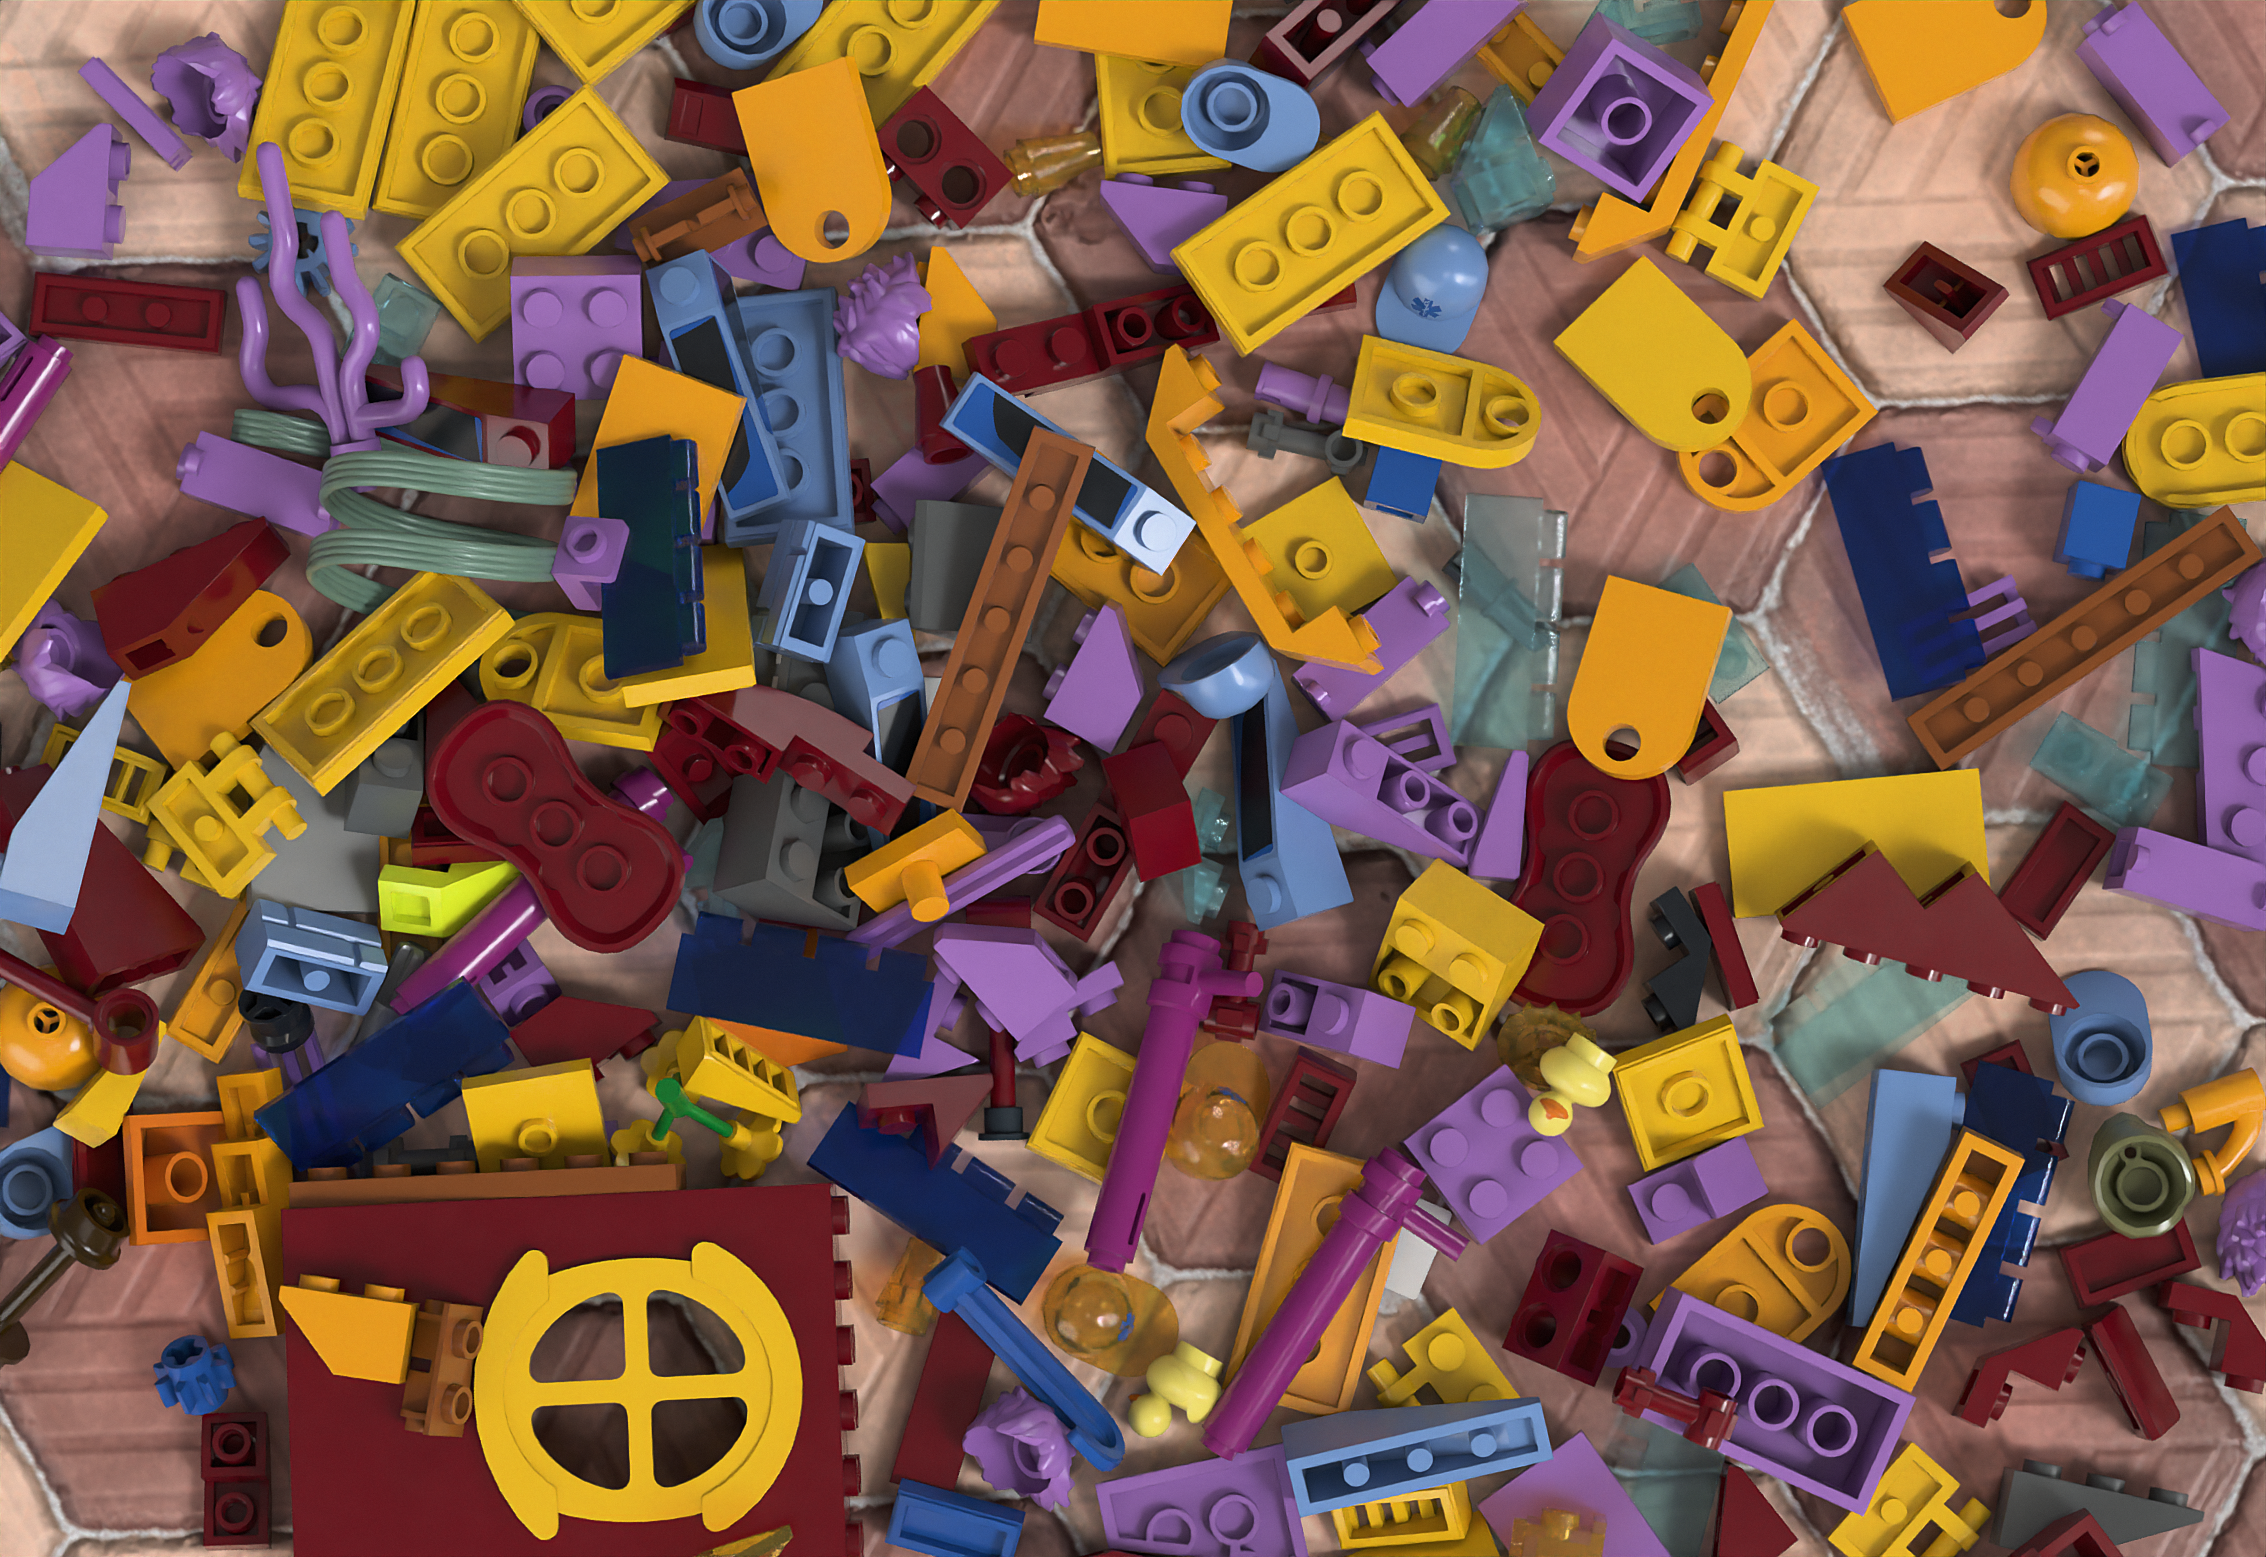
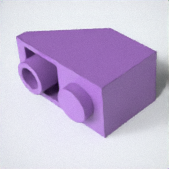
(76, 199)
(1160, 217)
(1102, 684)
(1008, 970)
(1337, 1018)

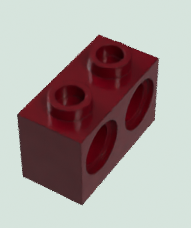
(948, 146)
(1572, 1307)

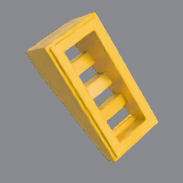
(889, 573)
(155, 777)
(735, 1073)
(101, 1104)
(1428, 1525)

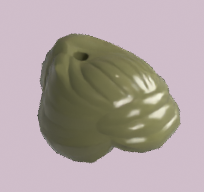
(2140, 1193)

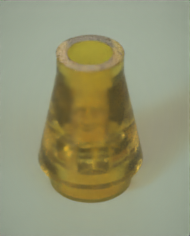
(1440, 133)
(1050, 161)
(902, 1300)

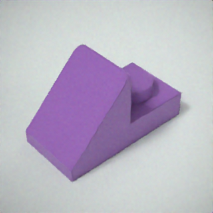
(936, 1055)
(1697, 1190)

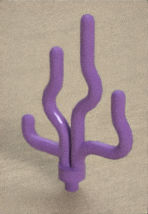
(341, 390)

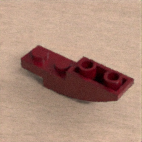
(1093, 342)
(821, 749)
(1100, 857)

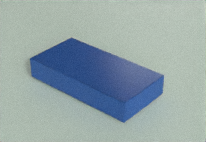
(952, 1523)

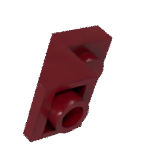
(2237, 1345)
(2040, 1359)

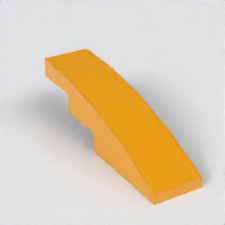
(253, 1190)

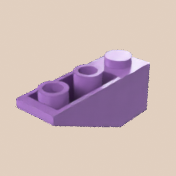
(1379, 794)

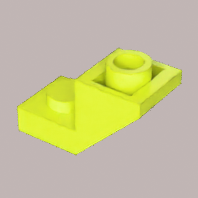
(439, 901)

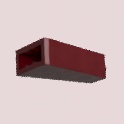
(123, 918)

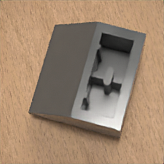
(948, 555)
(788, 854)

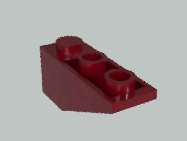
(179, 602)

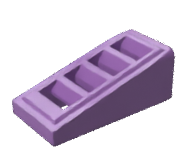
(1500, 839)

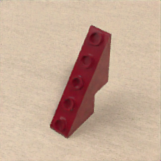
(1949, 930)

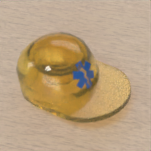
(1219, 1113)
(1108, 1319)

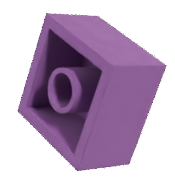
(1618, 107)
(575, 321)
(1489, 1156)

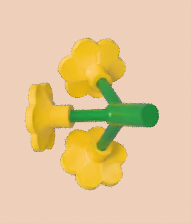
(745, 1142)

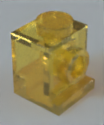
(1557, 1535)

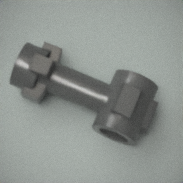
(1339, 452)
(421, 1160)

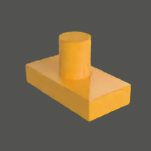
(915, 866)

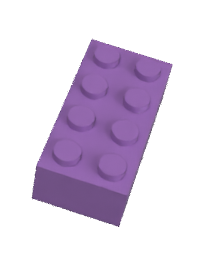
(1795, 1407)

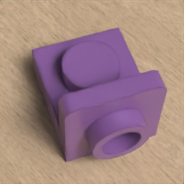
(589, 556)
(520, 985)

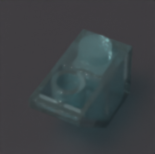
(1498, 170)

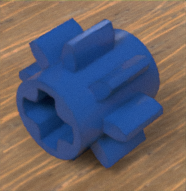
(194, 1375)

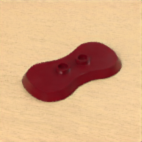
(516, 791)
(1580, 873)

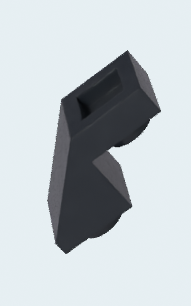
(1678, 988)

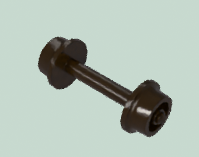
(87, 1231)

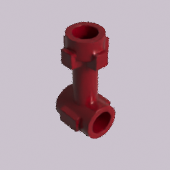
(1234, 1016)
(1707, 1418)

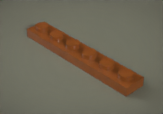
(998, 617)
(2084, 638)
(515, 1180)

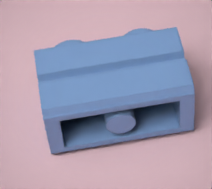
(806, 590)
(310, 957)

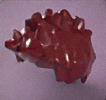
(1024, 766)

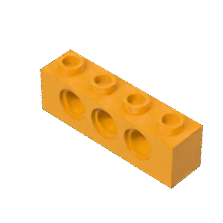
(1937, 1259)

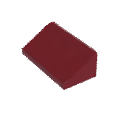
(2131, 1373)

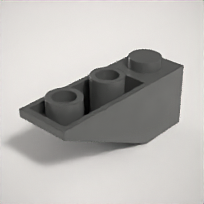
(388, 784)
(2038, 1497)

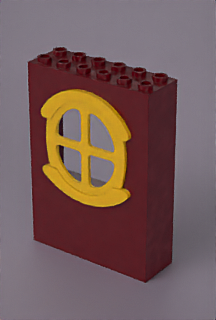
(744, 1252)

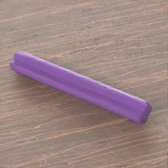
(971, 882)

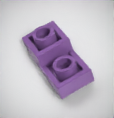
(1049, 1039)

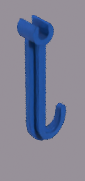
(961, 1286)

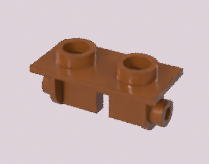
(698, 220)
(442, 1399)

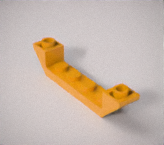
(1619, 225)
(1182, 403)

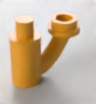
(2210, 1105)

